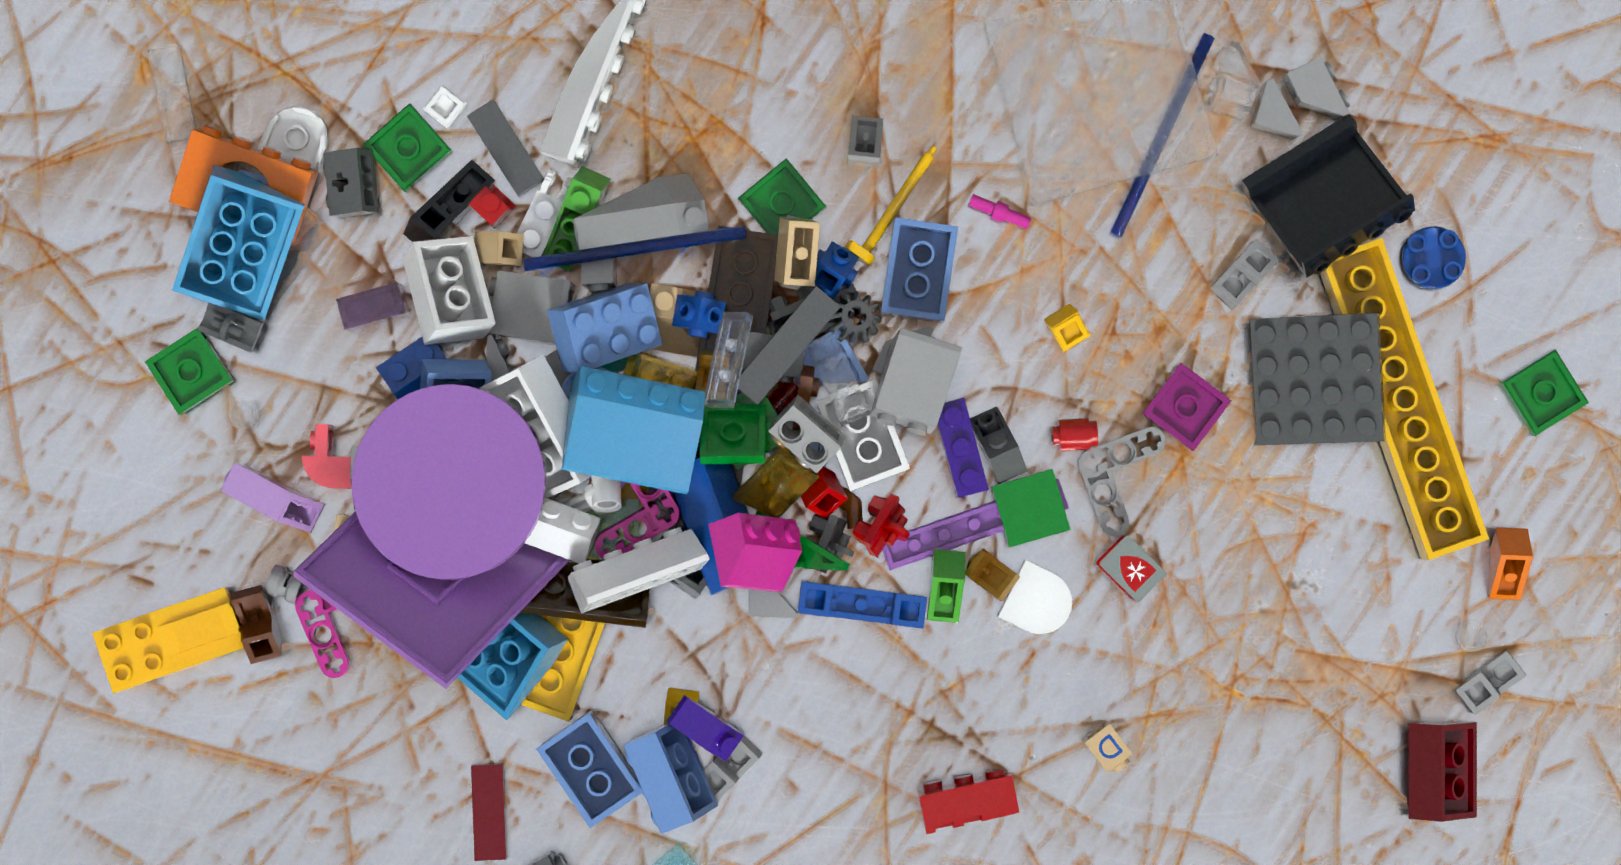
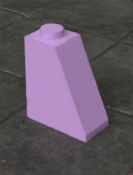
(271, 497)

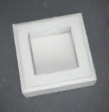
(445, 106)

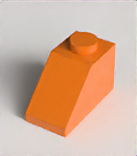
(1509, 563)

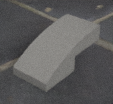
(1244, 273)
(1490, 681)
(724, 774)

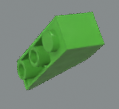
(583, 195)

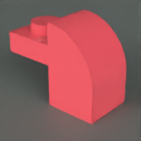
(323, 467)

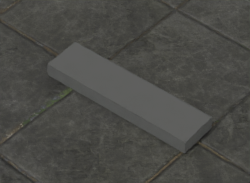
(787, 345)

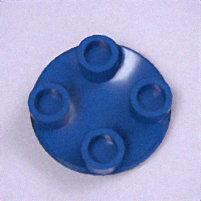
(1434, 257)

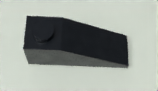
(448, 205)

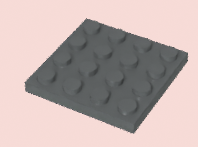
(1318, 379)

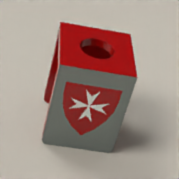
(1131, 568)

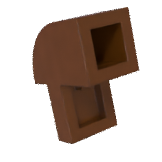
(258, 624)

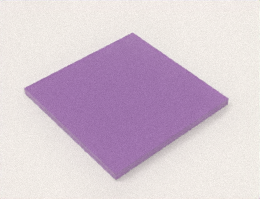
(424, 619)

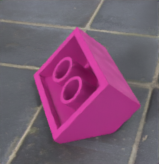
(755, 551)

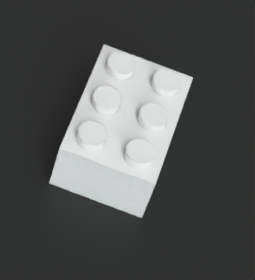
(448, 290)
(870, 448)

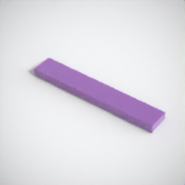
(948, 533)

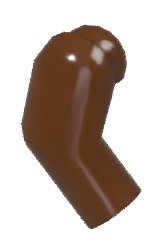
(853, 508)

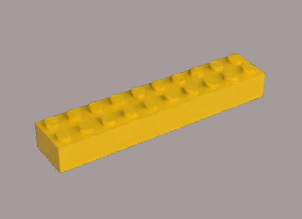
(1416, 429)

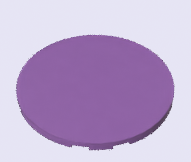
(448, 482)

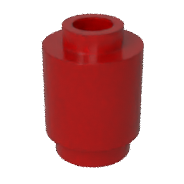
(1075, 434)

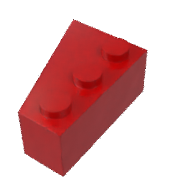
(967, 800)

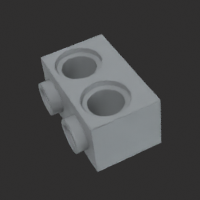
(813, 429)

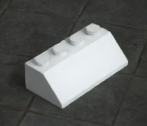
(544, 406)
(636, 570)

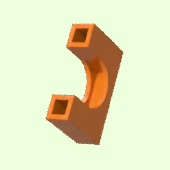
(210, 148)

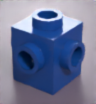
(835, 269)
(698, 313)

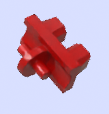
(886, 527)

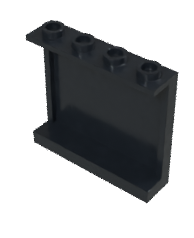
(1327, 197)

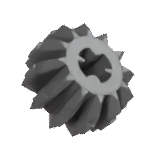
(863, 311)

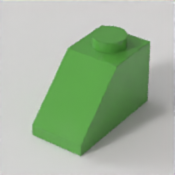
(946, 585)

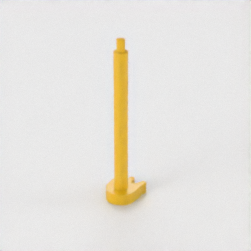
(864, 251)

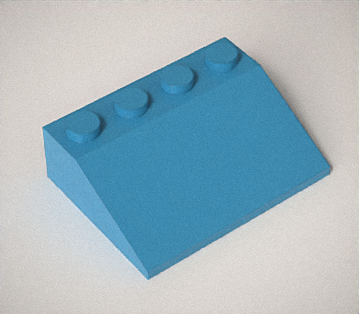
(238, 243)
(632, 429)
(514, 662)

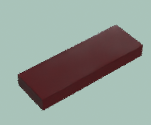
(489, 812)

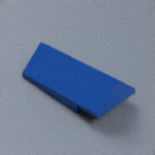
(707, 502)

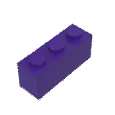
(961, 449)

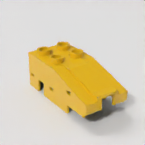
(169, 640)

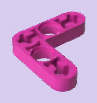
(647, 514)
(322, 608)

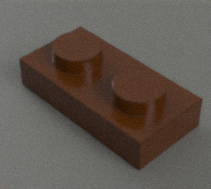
(807, 387)

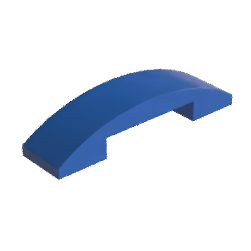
(862, 604)

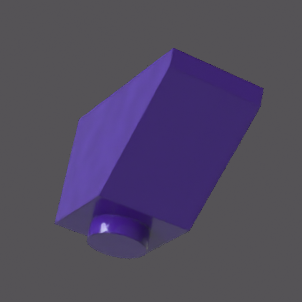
(705, 728)

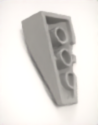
(649, 212)

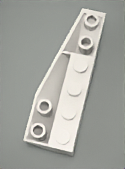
(589, 86)

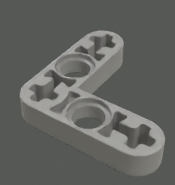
(1104, 476)

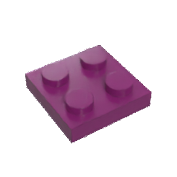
(1186, 407)

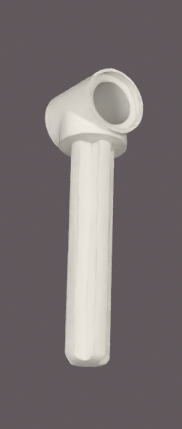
(600, 495)

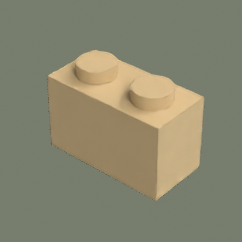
(797, 251)

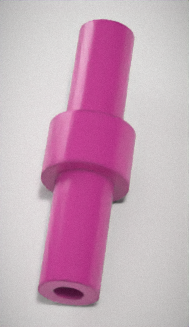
(1000, 211)

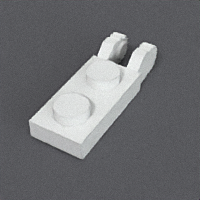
(542, 216)

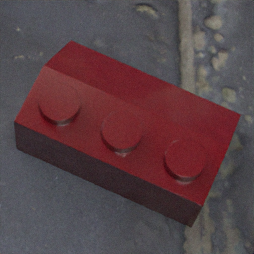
(1442, 771)

